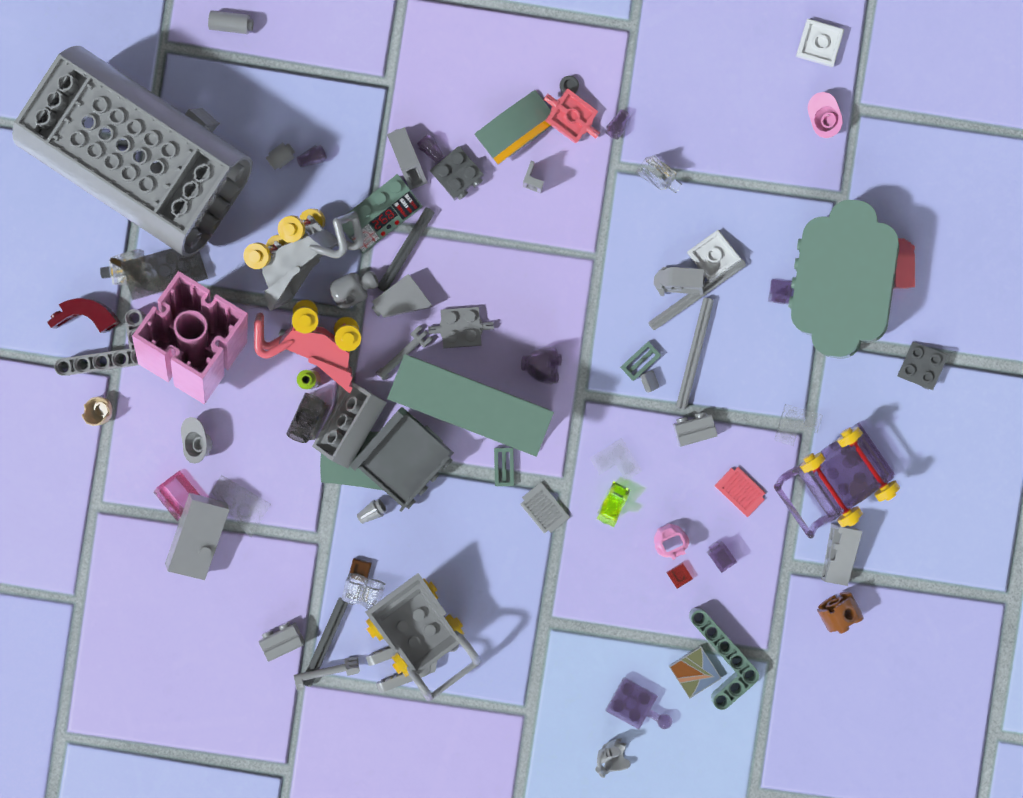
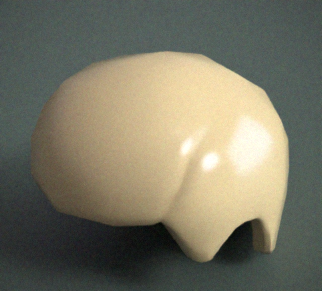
(97, 411)

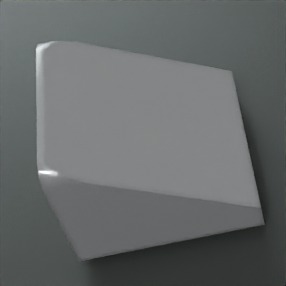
(649, 381)

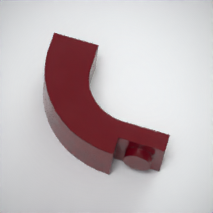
(99, 313)

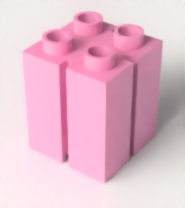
(191, 337)

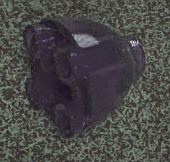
(543, 365)

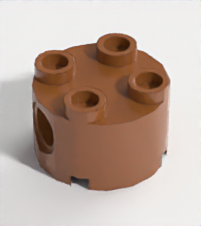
(840, 612)

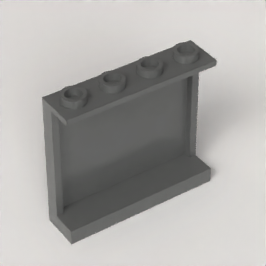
(403, 458)

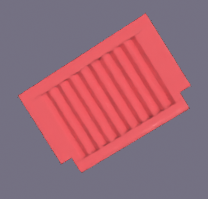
(741, 490)

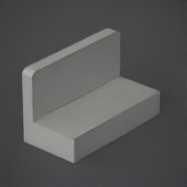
(530, 182)

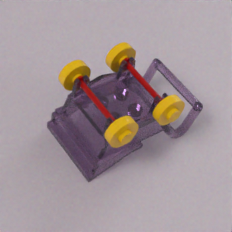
(842, 478)

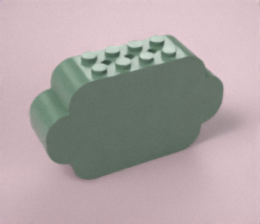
(844, 279)

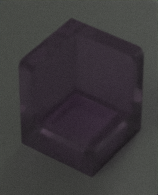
(780, 292)

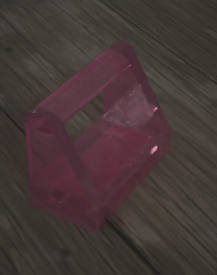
(168, 499)

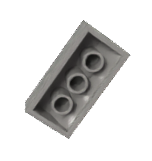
(349, 425)

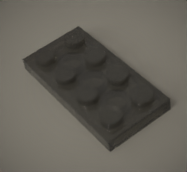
(155, 271)

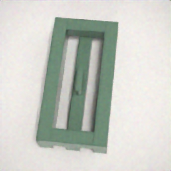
(652, 350)
(504, 483)

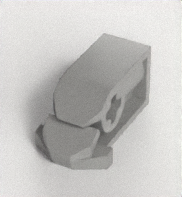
(679, 280)

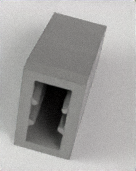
(407, 158)
(400, 299)

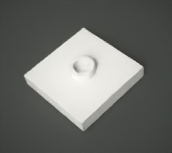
(819, 42)
(714, 255)

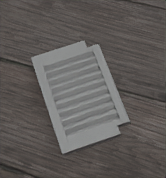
(544, 509)

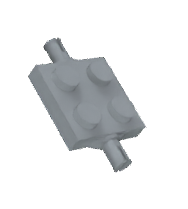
(461, 327)

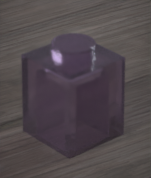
(721, 556)

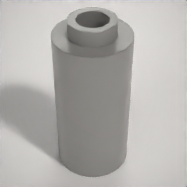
(230, 22)

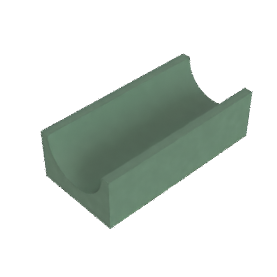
(470, 405)

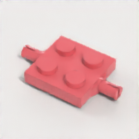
(571, 116)

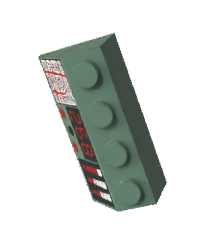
(383, 212)

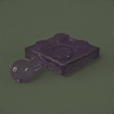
(634, 703)

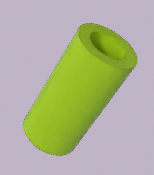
(314, 382)

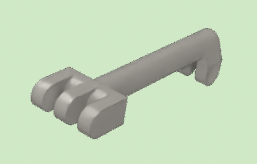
(418, 339)
(351, 667)

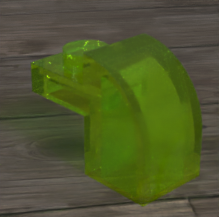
(613, 504)

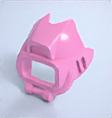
(667, 532)

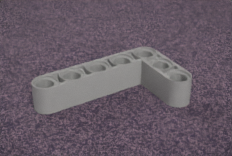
(112, 356)

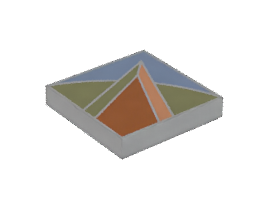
(695, 672)

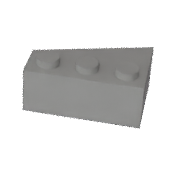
(840, 554)

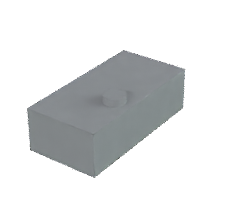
(197, 536)

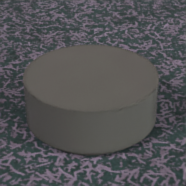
(570, 83)

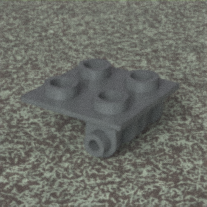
(922, 366)

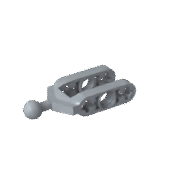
(398, 679)

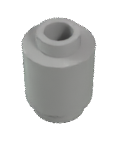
(280, 156)

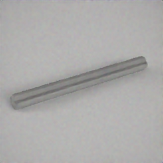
(691, 298)
(694, 354)

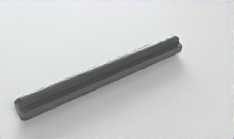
(406, 249)
(326, 638)

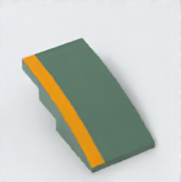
(514, 127)

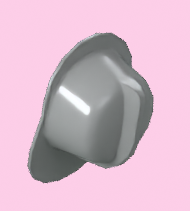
(195, 440)

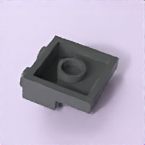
(457, 173)

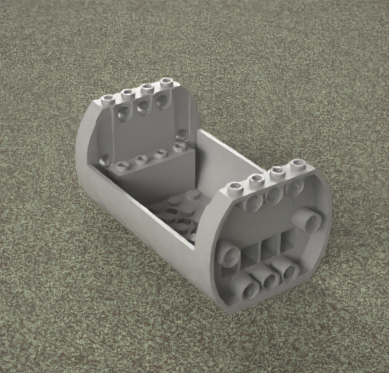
(198, 168)

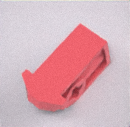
(905, 266)

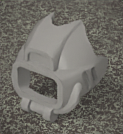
(613, 757)

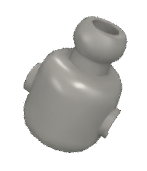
(352, 288)

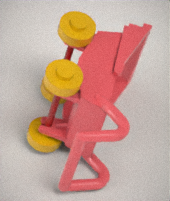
(314, 342)

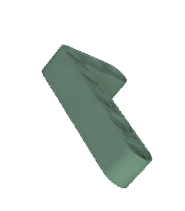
(728, 654)

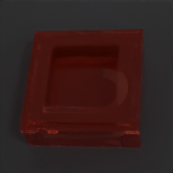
(679, 575)

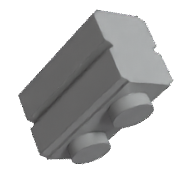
(694, 429)
(281, 641)

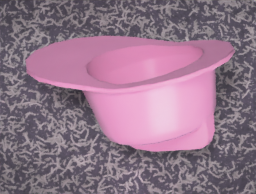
(825, 115)

